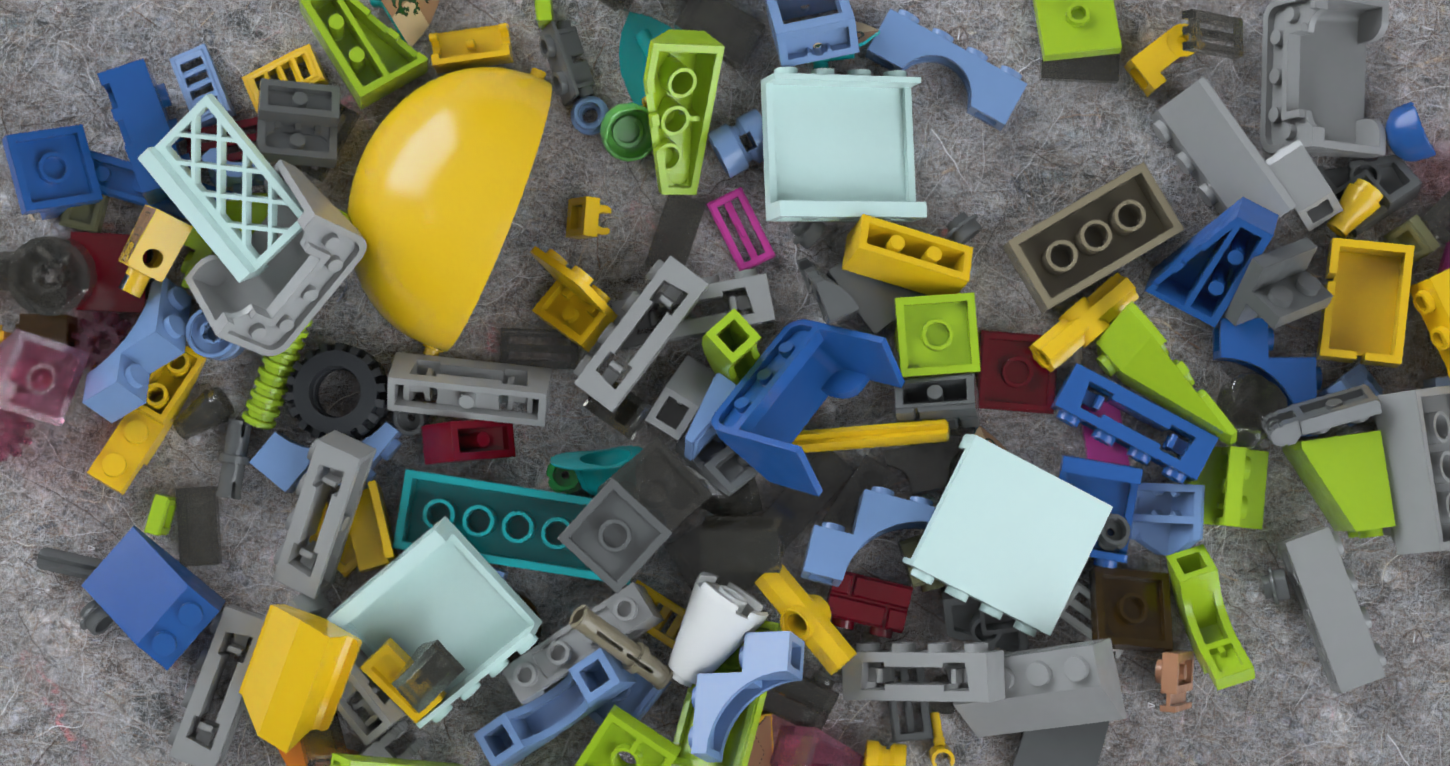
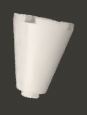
(712, 627)

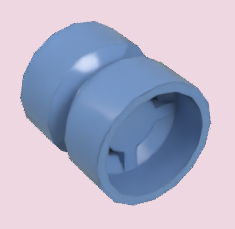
(729, 147)
(204, 341)

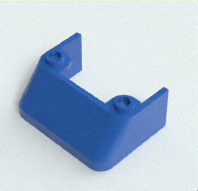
(788, 388)

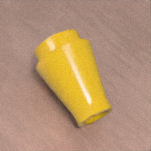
(1358, 203)

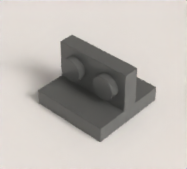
(1279, 287)
(614, 535)

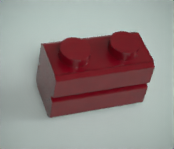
(871, 603)

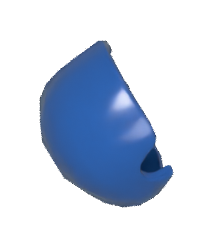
(1407, 135)

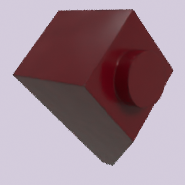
(467, 441)

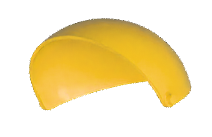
(443, 194)

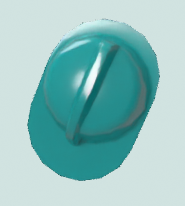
(595, 466)

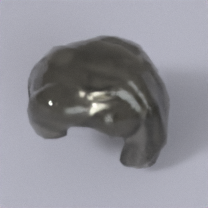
(1246, 402)

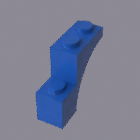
(1250, 347)

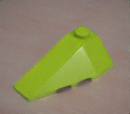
(680, 100)
(1140, 360)

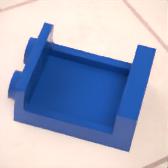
(1111, 484)

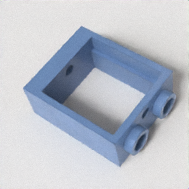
(796, 39)

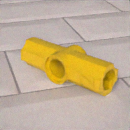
(1083, 322)
(807, 618)

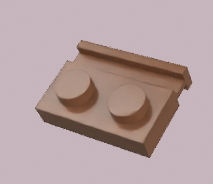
(1176, 678)

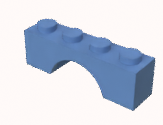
(989, 89)
(531, 726)

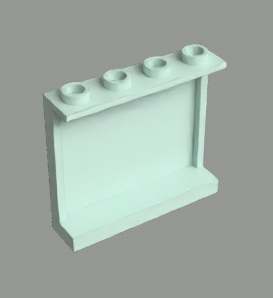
(839, 146)
(1009, 537)
(446, 594)

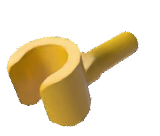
(939, 741)

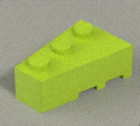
(362, 48)

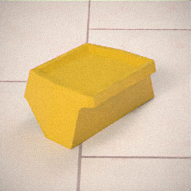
(297, 675)

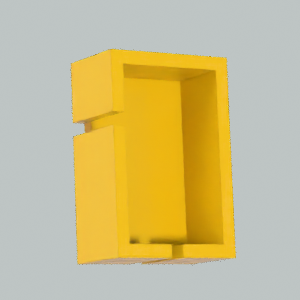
(1368, 302)

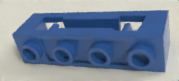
(1191, 455)

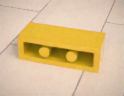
(906, 257)

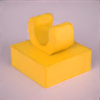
(584, 218)

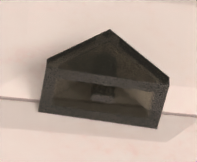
(627, 418)
(427, 674)

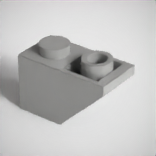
(1304, 184)
(681, 398)

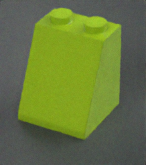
(1347, 481)

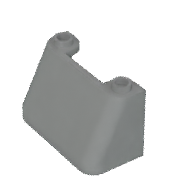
(1318, 76)
(281, 301)

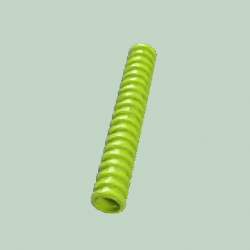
(272, 383)

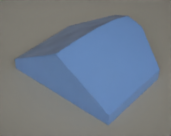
(1168, 517)

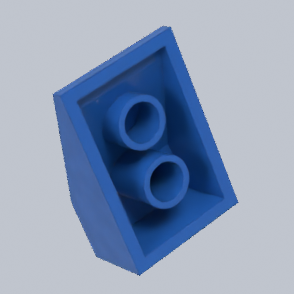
(152, 597)

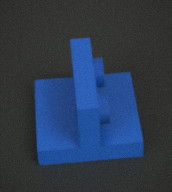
(52, 170)

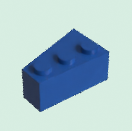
(142, 118)
(1210, 265)

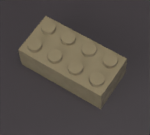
(1092, 237)

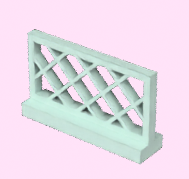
(210, 215)

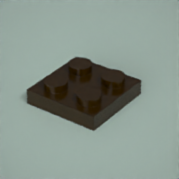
(1131, 609)

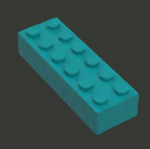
(500, 520)

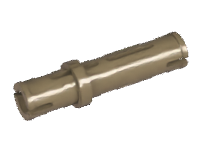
(634, 656)

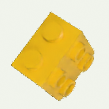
(571, 303)

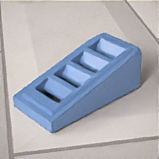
(214, 79)
(701, 429)

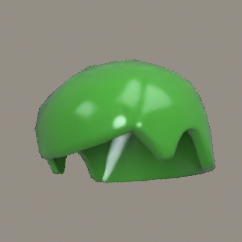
(626, 132)

